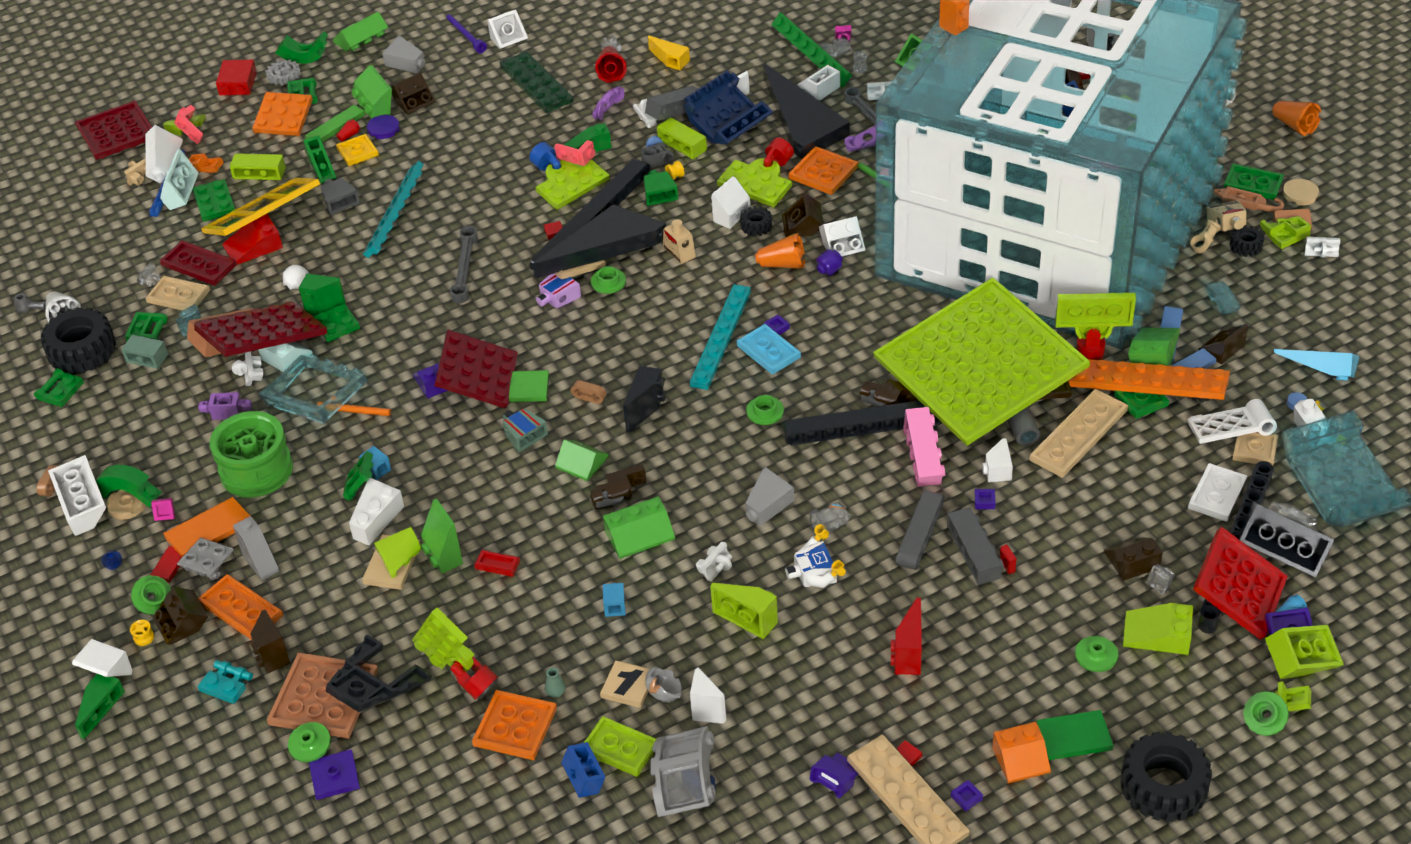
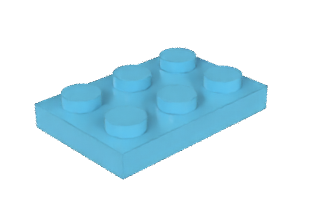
(768, 349)

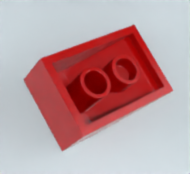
(253, 240)
(908, 642)

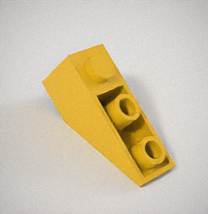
(669, 53)

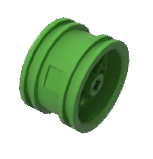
(251, 454)

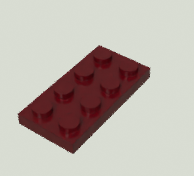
(198, 262)

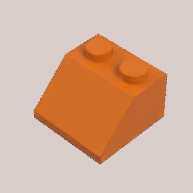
(954, 15)
(1021, 752)

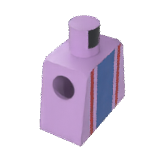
(558, 291)

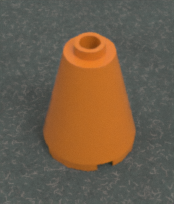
(1298, 115)
(782, 253)

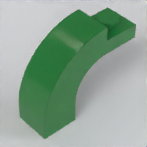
(302, 53)
(129, 480)

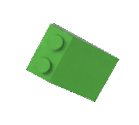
(1154, 346)
(441, 539)

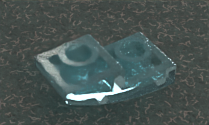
(1223, 296)

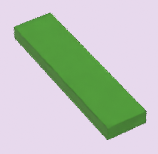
(335, 124)

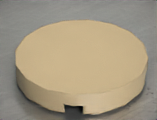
(1300, 191)
(124, 505)

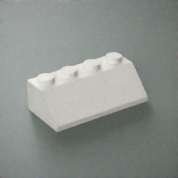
(78, 494)

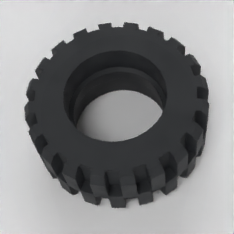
(95, 343)
(1162, 800)

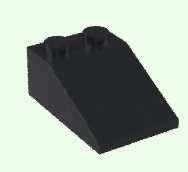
(643, 396)

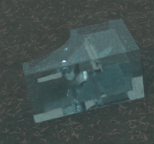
(188, 314)

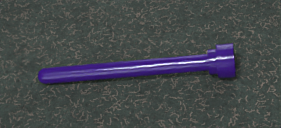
(478, 45)

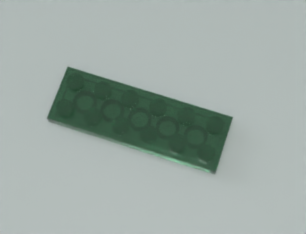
(536, 82)

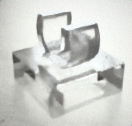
(611, 42)
(148, 273)
(1160, 578)

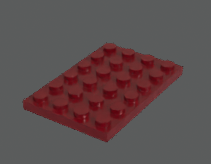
(259, 328)

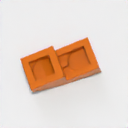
(206, 164)

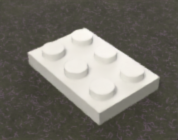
(1217, 492)

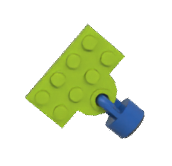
(564, 179)

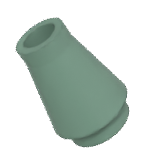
(554, 683)

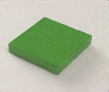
(529, 386)

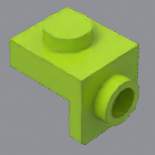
(1295, 698)

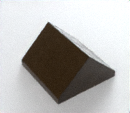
(1226, 343)

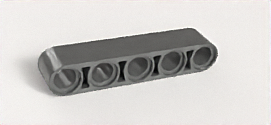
(920, 530)

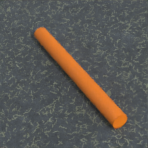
(364, 410)

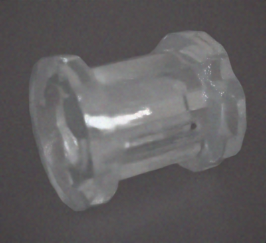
(860, 62)

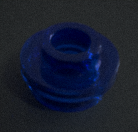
(111, 560)

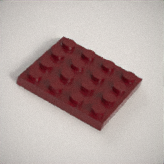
(114, 130)
(476, 369)

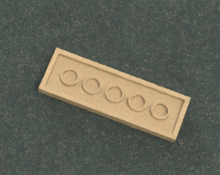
(1078, 433)
(907, 794)

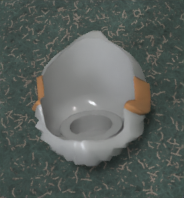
(663, 685)

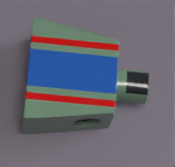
(523, 428)

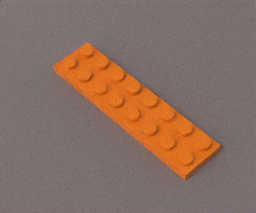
(1153, 379)

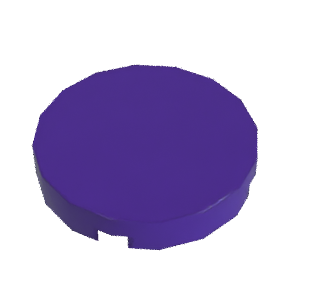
(383, 126)

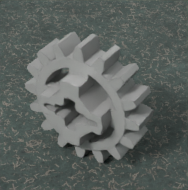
(283, 72)

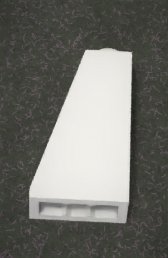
(160, 152)

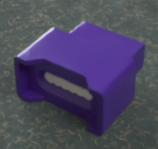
(834, 774)

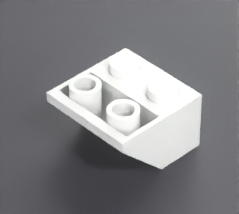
(821, 82)
(729, 203)
(843, 236)

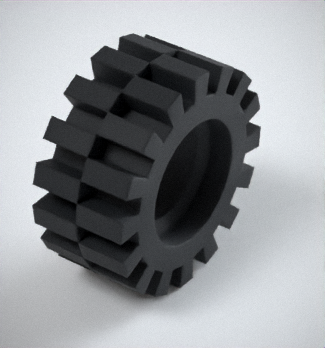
(763, 219)
(1247, 241)

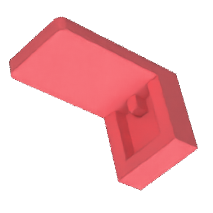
(183, 123)
(577, 156)

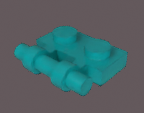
(223, 687)

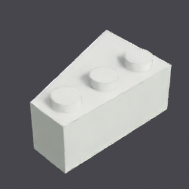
(374, 511)

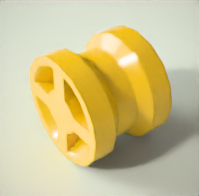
(675, 170)
(142, 632)

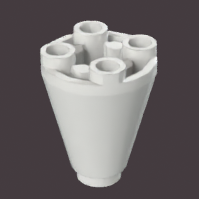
(59, 303)

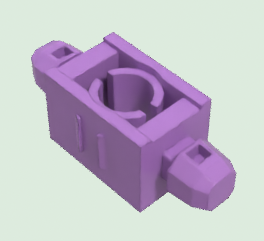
(224, 405)

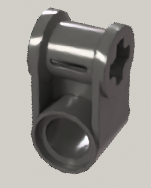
(656, 155)

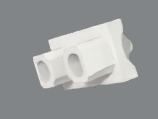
(876, 90)
(640, 109)
(1322, 246)
(249, 367)
(717, 560)

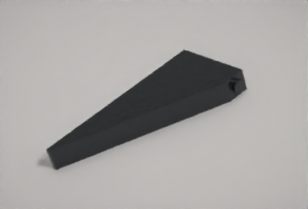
(804, 117)
(604, 237)

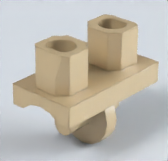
(136, 172)

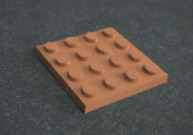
(306, 700)

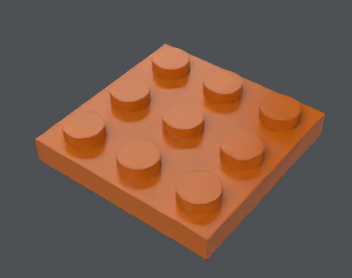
(282, 113)
(823, 170)
(514, 725)

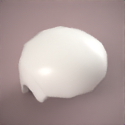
(294, 276)

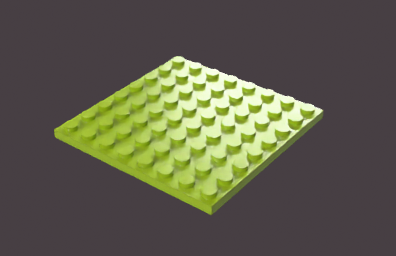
(981, 360)

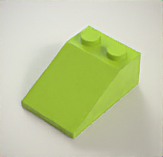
(746, 607)
(1159, 628)
(1303, 651)

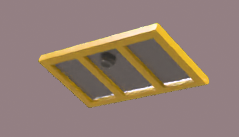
(260, 206)

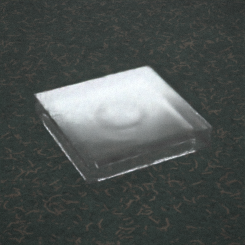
(1294, 513)

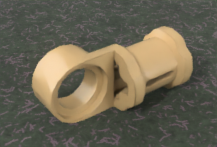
(1205, 236)

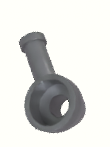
(24, 304)

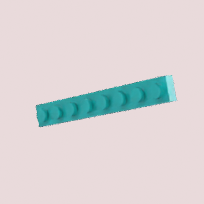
(392, 212)
(720, 337)

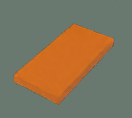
(210, 525)
(237, 605)

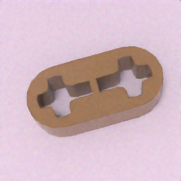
(588, 392)
(45, 485)

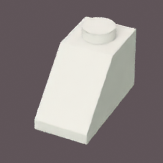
(998, 463)

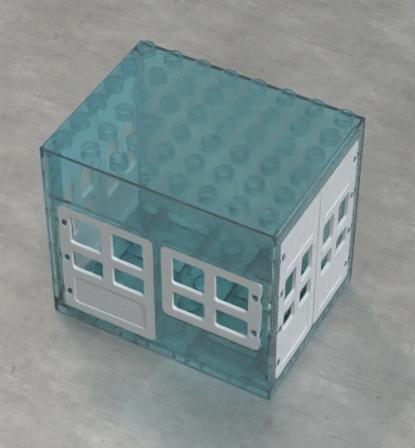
(1001, 185)

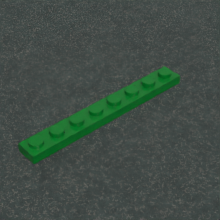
(809, 46)

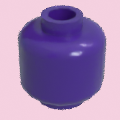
(829, 262)

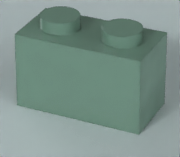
(144, 351)

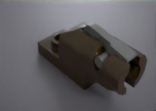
(889, 394)
(617, 486)

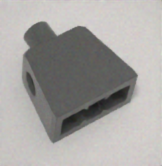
(339, 195)

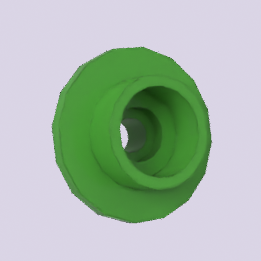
(608, 280)
(765, 410)
(149, 585)
(1096, 653)
(1255, 710)
(312, 749)

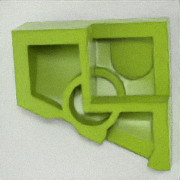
(171, 127)
(1286, 231)
(398, 550)

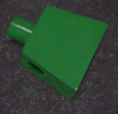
(659, 188)

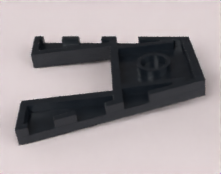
(361, 689)

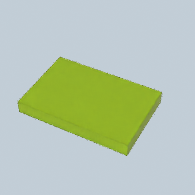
(620, 746)

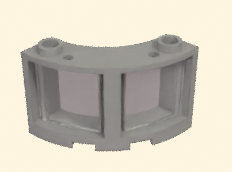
(682, 771)

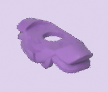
(612, 96)
(857, 142)

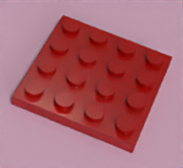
(1240, 582)

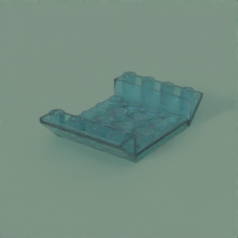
(1341, 471)

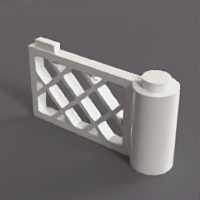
(1254, 415)

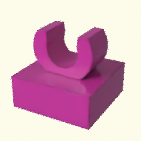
(843, 32)
(163, 509)

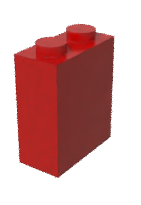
(236, 77)

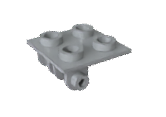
(205, 558)

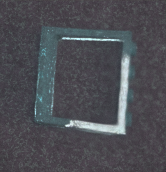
(273, 395)

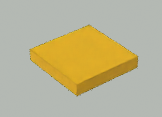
(357, 150)

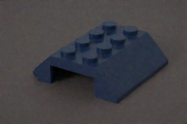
(723, 109)

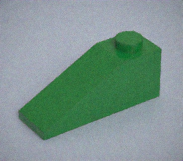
(597, 134)
(319, 159)
(97, 700)

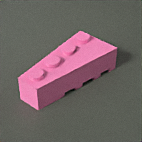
(923, 447)

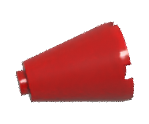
(610, 65)

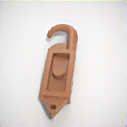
(1247, 199)

